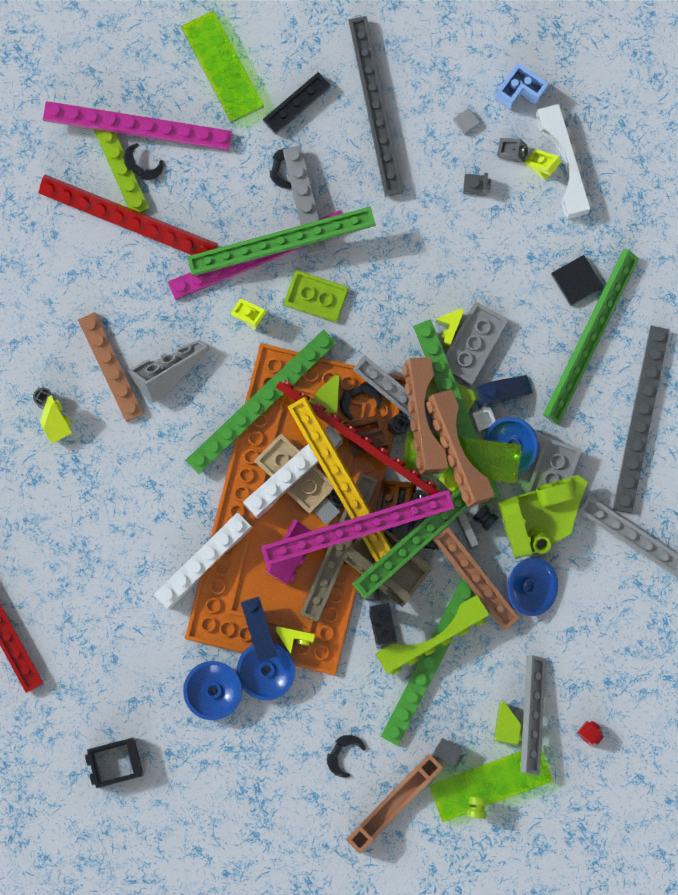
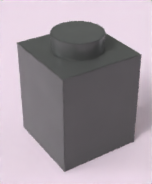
(448, 753)

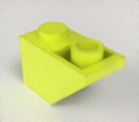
(53, 422)

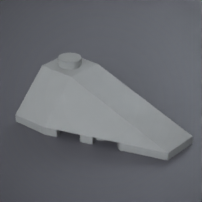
(162, 375)

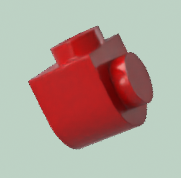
(590, 733)

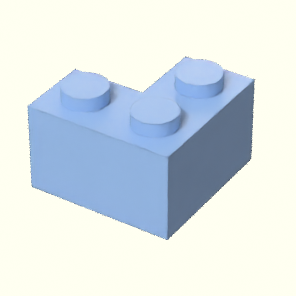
(522, 83)

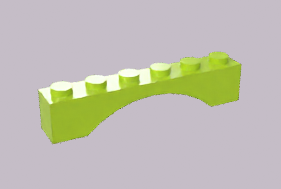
(396, 656)

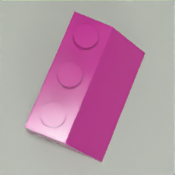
(285, 570)

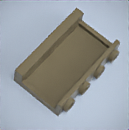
(403, 582)

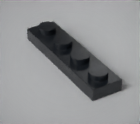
(296, 103)

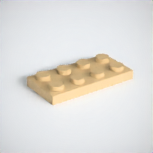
(309, 489)

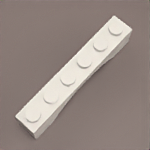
(552, 125)
(270, 492)
(202, 560)

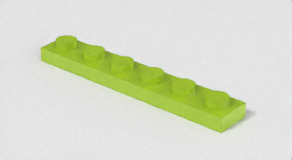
(125, 179)

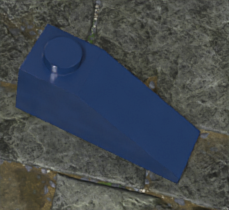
(502, 390)
(259, 629)

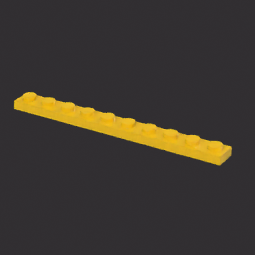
(336, 472)

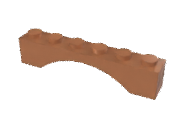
(430, 454)
(473, 485)
(394, 803)

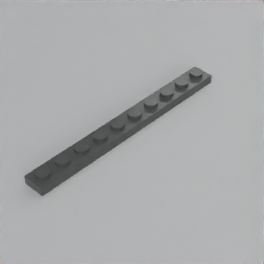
(375, 106)
(640, 419)

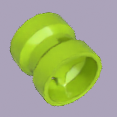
(477, 807)

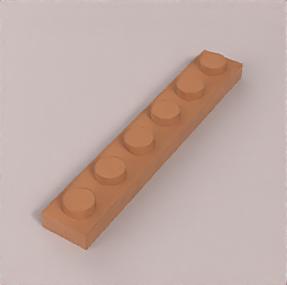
(110, 367)
(475, 578)

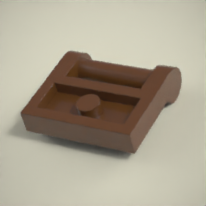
(378, 435)
(390, 493)

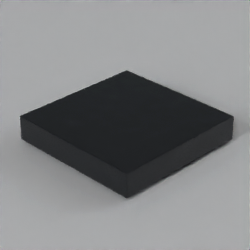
(576, 280)

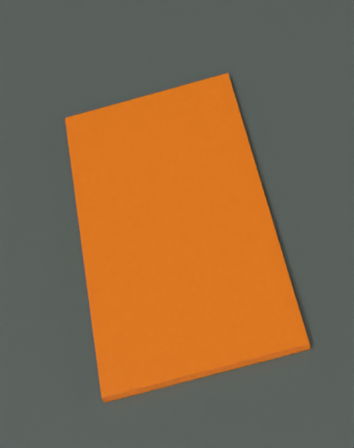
(241, 571)

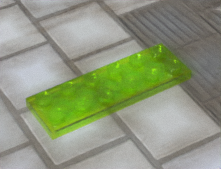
(222, 66)
(492, 459)
(490, 781)

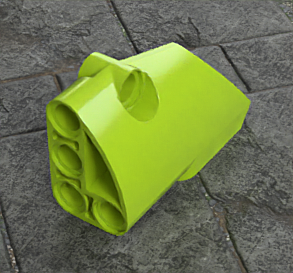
(542, 514)

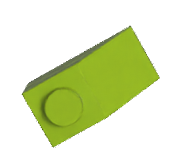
(328, 395)
(507, 726)

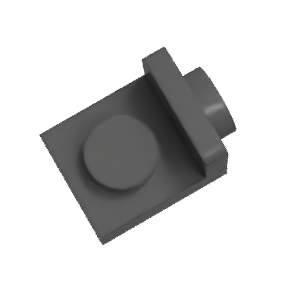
(512, 149)
(476, 184)

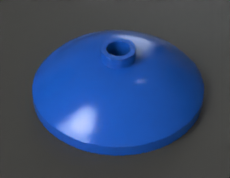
(515, 429)
(540, 588)
(200, 683)
(265, 684)

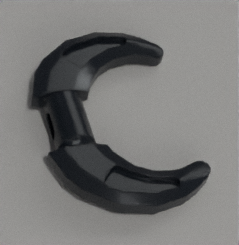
(145, 174)
(275, 175)
(347, 396)
(342, 741)

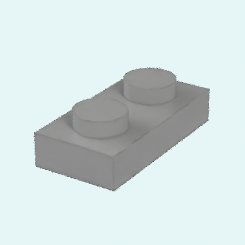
(471, 536)

